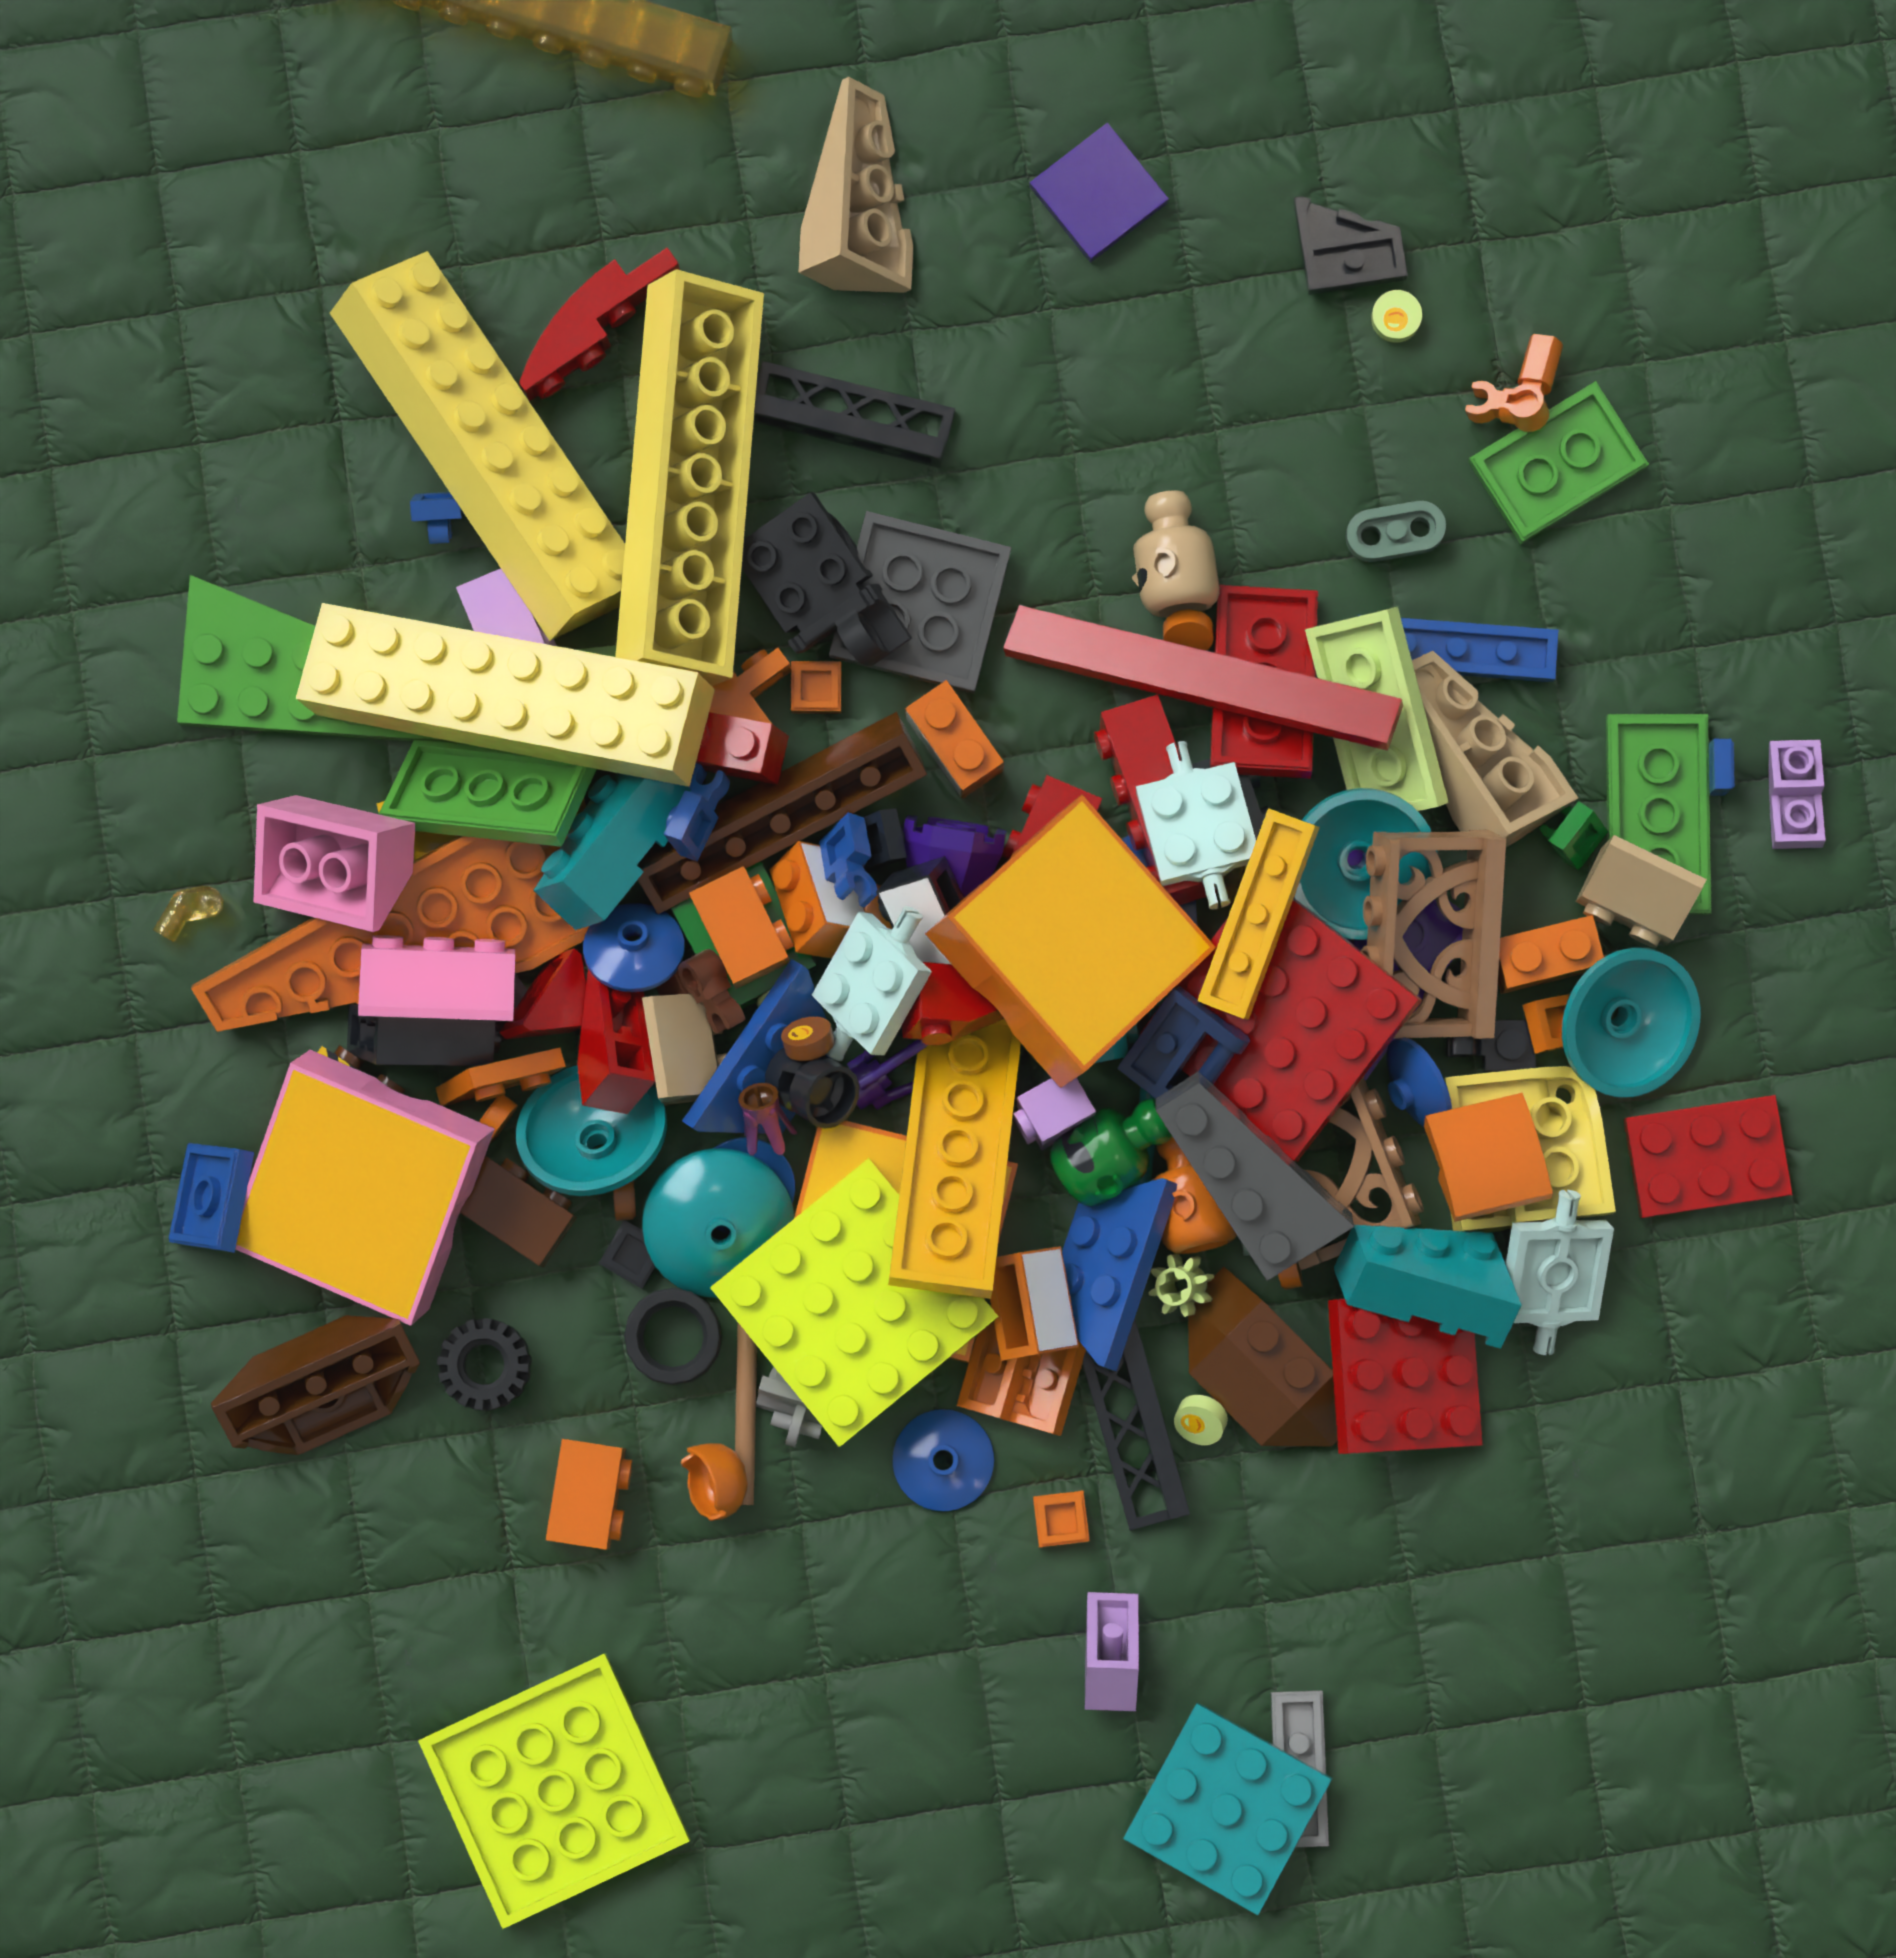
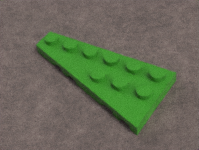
(247, 668)

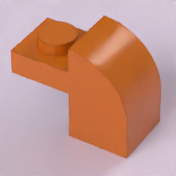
(737, 695)

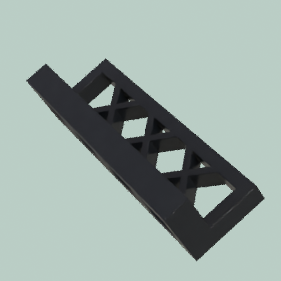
(841, 427)
(1154, 1432)

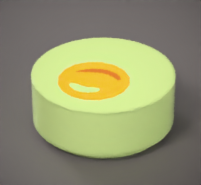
(1396, 316)
(1200, 1420)

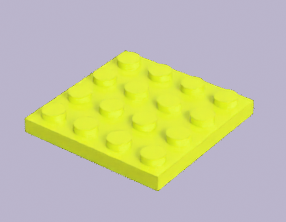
(829, 1318)
(554, 1790)

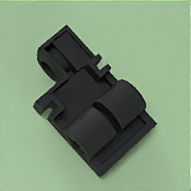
(814, 583)

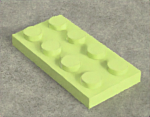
(1375, 657)

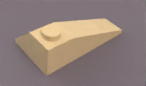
(852, 216)
(1485, 767)

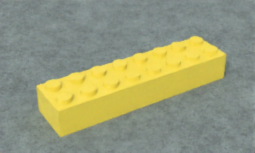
(485, 442)
(690, 475)
(506, 694)

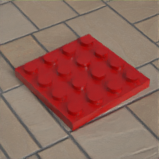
(1311, 1030)

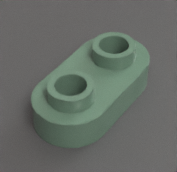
(1394, 531)

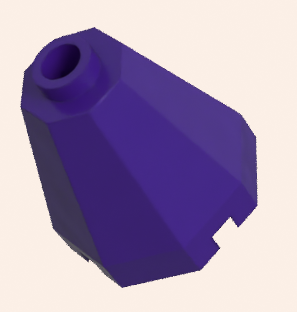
(964, 844)

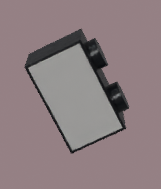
(931, 891)

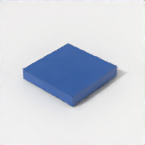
(211, 1197)

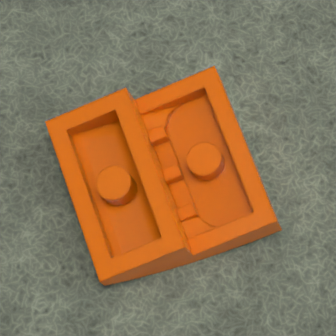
(1488, 1157)
(1021, 1390)

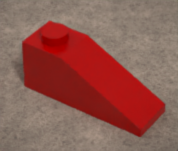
(947, 1008)
(613, 1049)

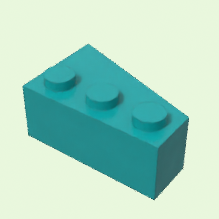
(605, 845)
(1430, 1275)

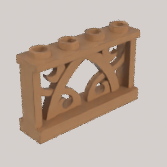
(1479, 949)
(1358, 1184)

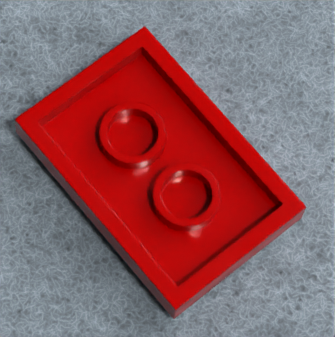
(1707, 1156)

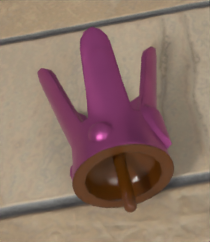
(762, 1107)

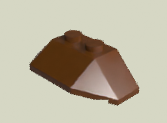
(1260, 1368)
(317, 1386)

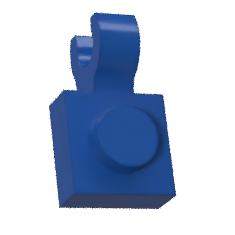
(694, 817)
(844, 854)

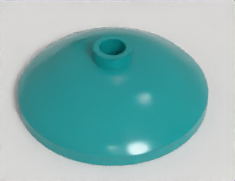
(1347, 823)
(1652, 1028)
(559, 1137)
(707, 1192)

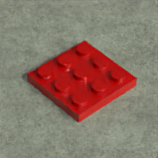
(1401, 1383)

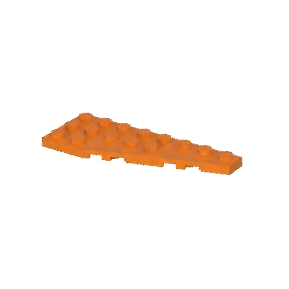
(455, 892)

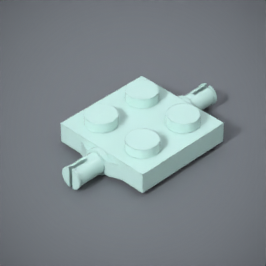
(1197, 824)
(872, 982)
(1559, 1269)

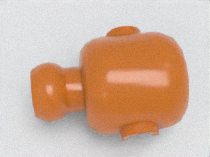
(1195, 1218)

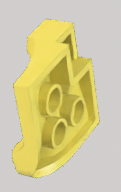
(1568, 1135)

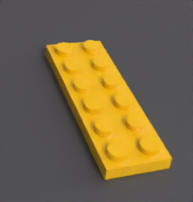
(956, 1164)

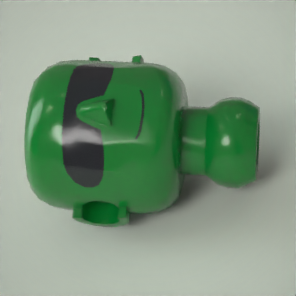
(1107, 1152)

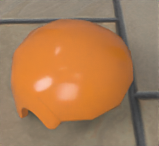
(715, 1480)

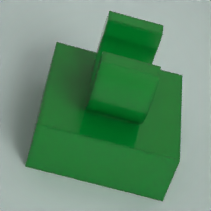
(1576, 835)

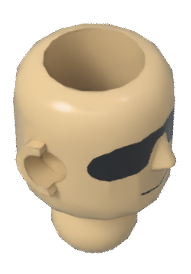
(1175, 559)

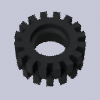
(453, 1358)

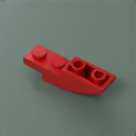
(576, 331)

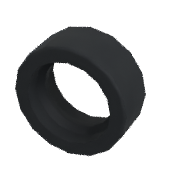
(636, 1325)

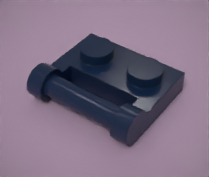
(1173, 1039)

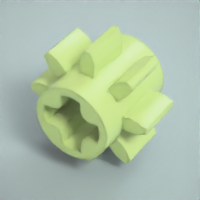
(1166, 1289)

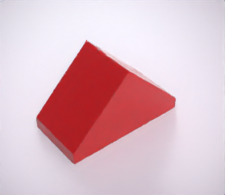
(553, 1000)

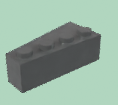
(1259, 1188)

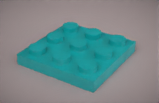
(1227, 1808)

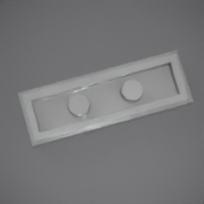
(1300, 1732)

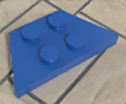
(748, 1059)
(1110, 1262)

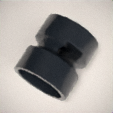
(814, 1089)

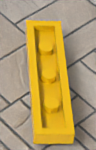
(1258, 914)

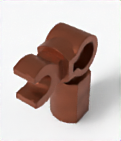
(708, 983)

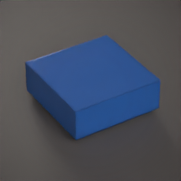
(1721, 767)

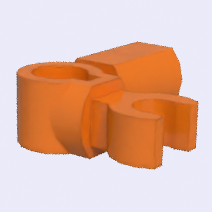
(1525, 403)

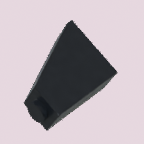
(422, 1040)

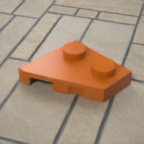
(492, 1079)

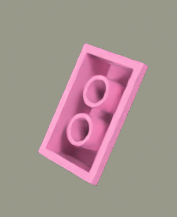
(331, 861)
(437, 979)

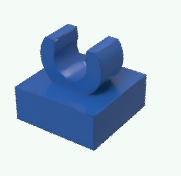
(438, 510)

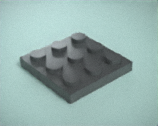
(942, 592)

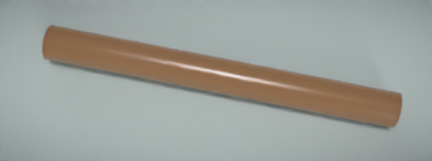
(746, 1407)

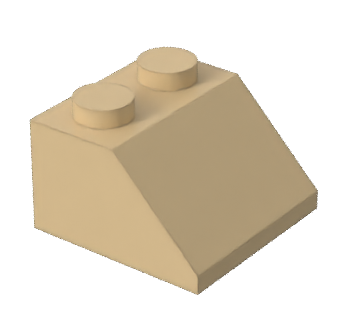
(1639, 892)
(680, 1047)

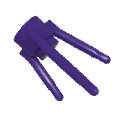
(874, 1078)

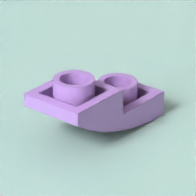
(1795, 794)

